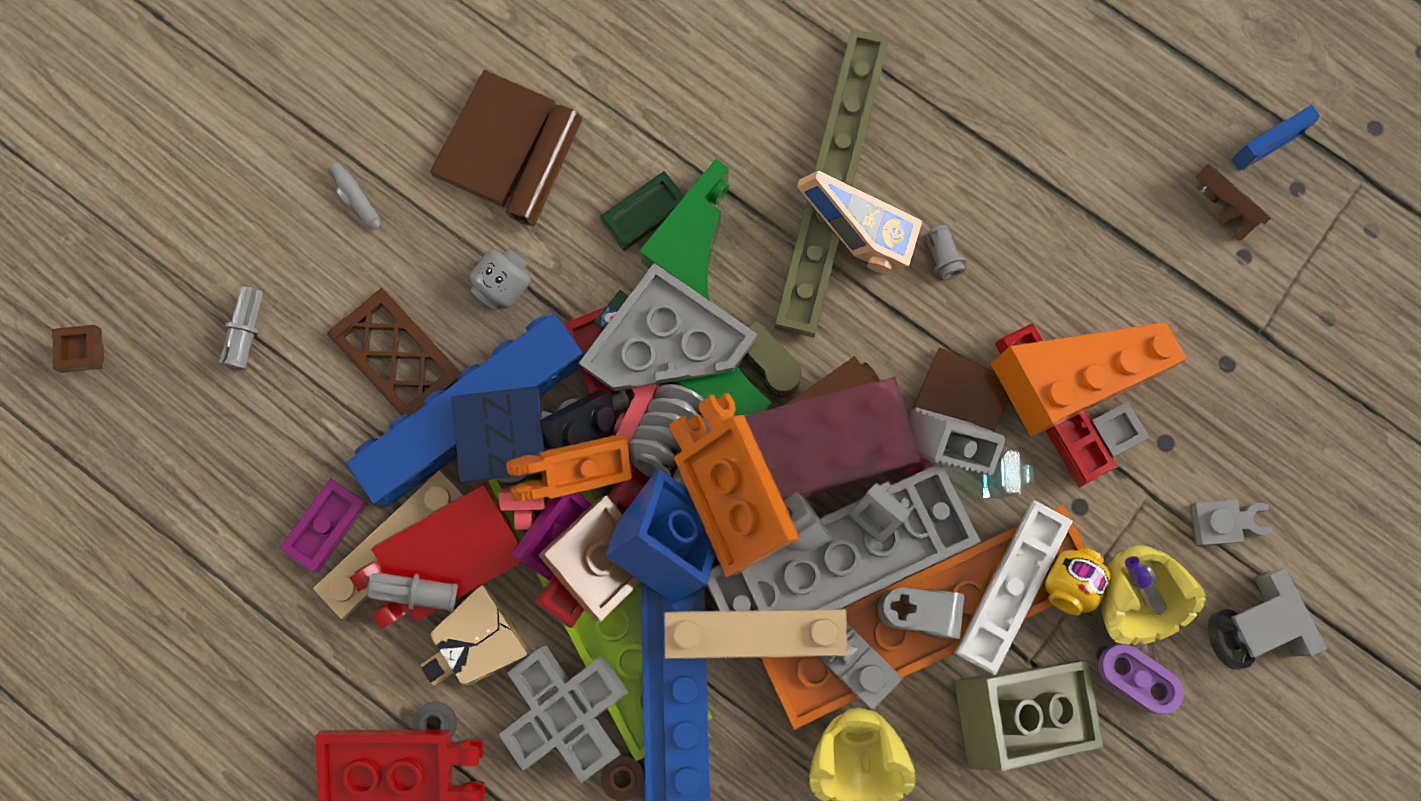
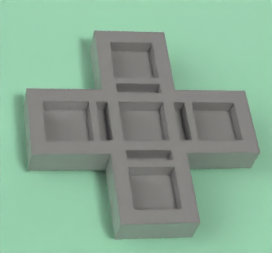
(563, 713)

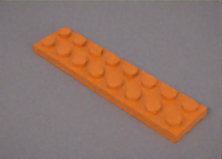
(812, 690)

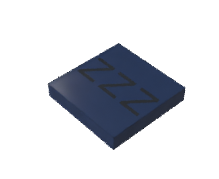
(496, 429)

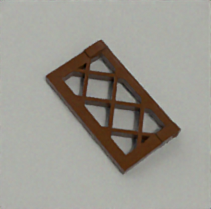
(402, 323)

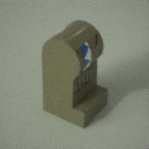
(773, 363)

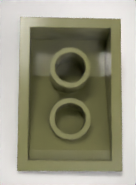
(1028, 715)

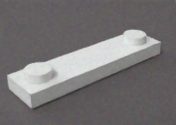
(1013, 587)

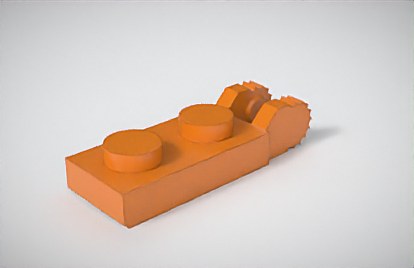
(572, 468)

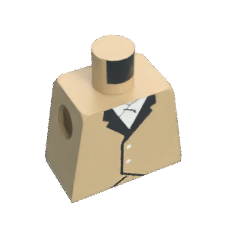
(475, 641)

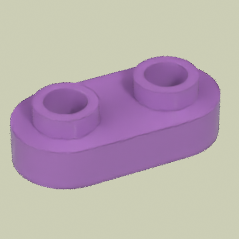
(1139, 677)

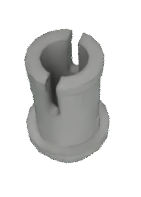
(944, 253)

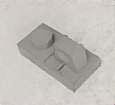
(863, 670)

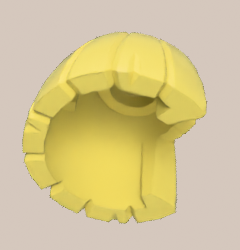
(1125, 611)
(861, 760)

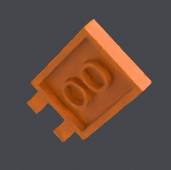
(731, 486)

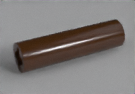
(544, 165)

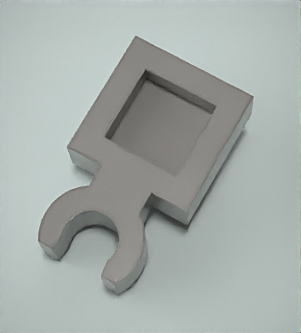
(1224, 523)

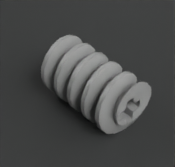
(653, 440)

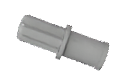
(241, 329)
(412, 591)

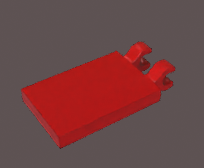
(454, 545)
(394, 765)

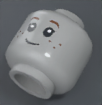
(500, 278)

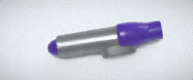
(1145, 580)

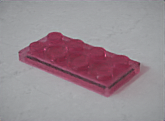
(835, 437)

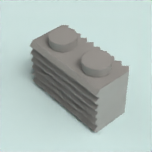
(955, 442)

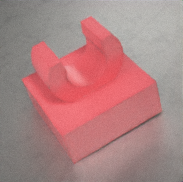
(523, 511)

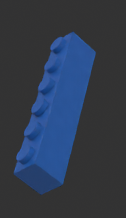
(427, 441)

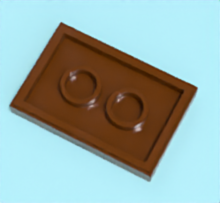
(493, 138)

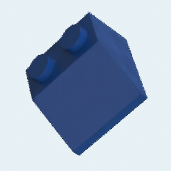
(663, 540)

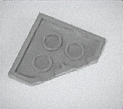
(665, 337)

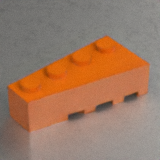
(1075, 373)

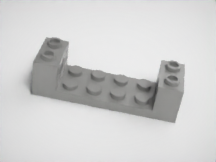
(853, 560)

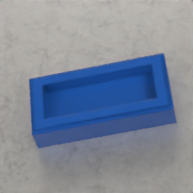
(1275, 138)

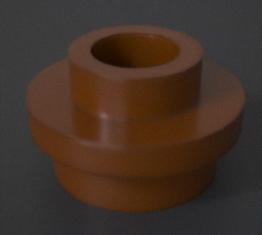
(637, 778)

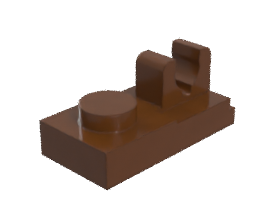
(1216, 186)

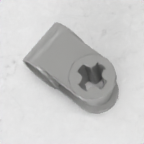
(929, 611)

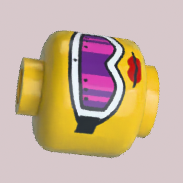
(1077, 581)

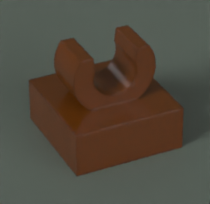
(77, 348)

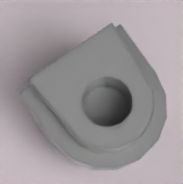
(807, 524)

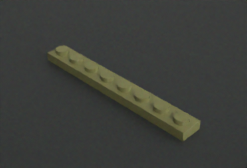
(839, 159)

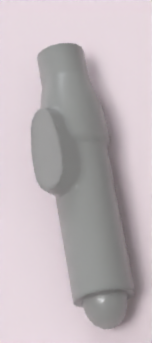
(353, 196)

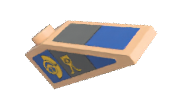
(863, 223)

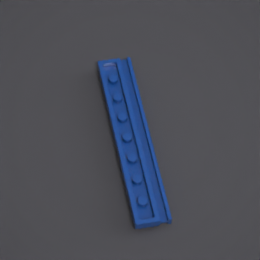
(673, 707)

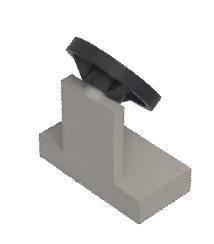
(1266, 625)

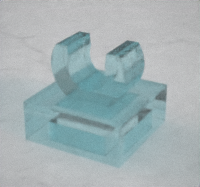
(1007, 476)

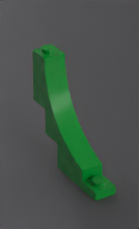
(684, 250)

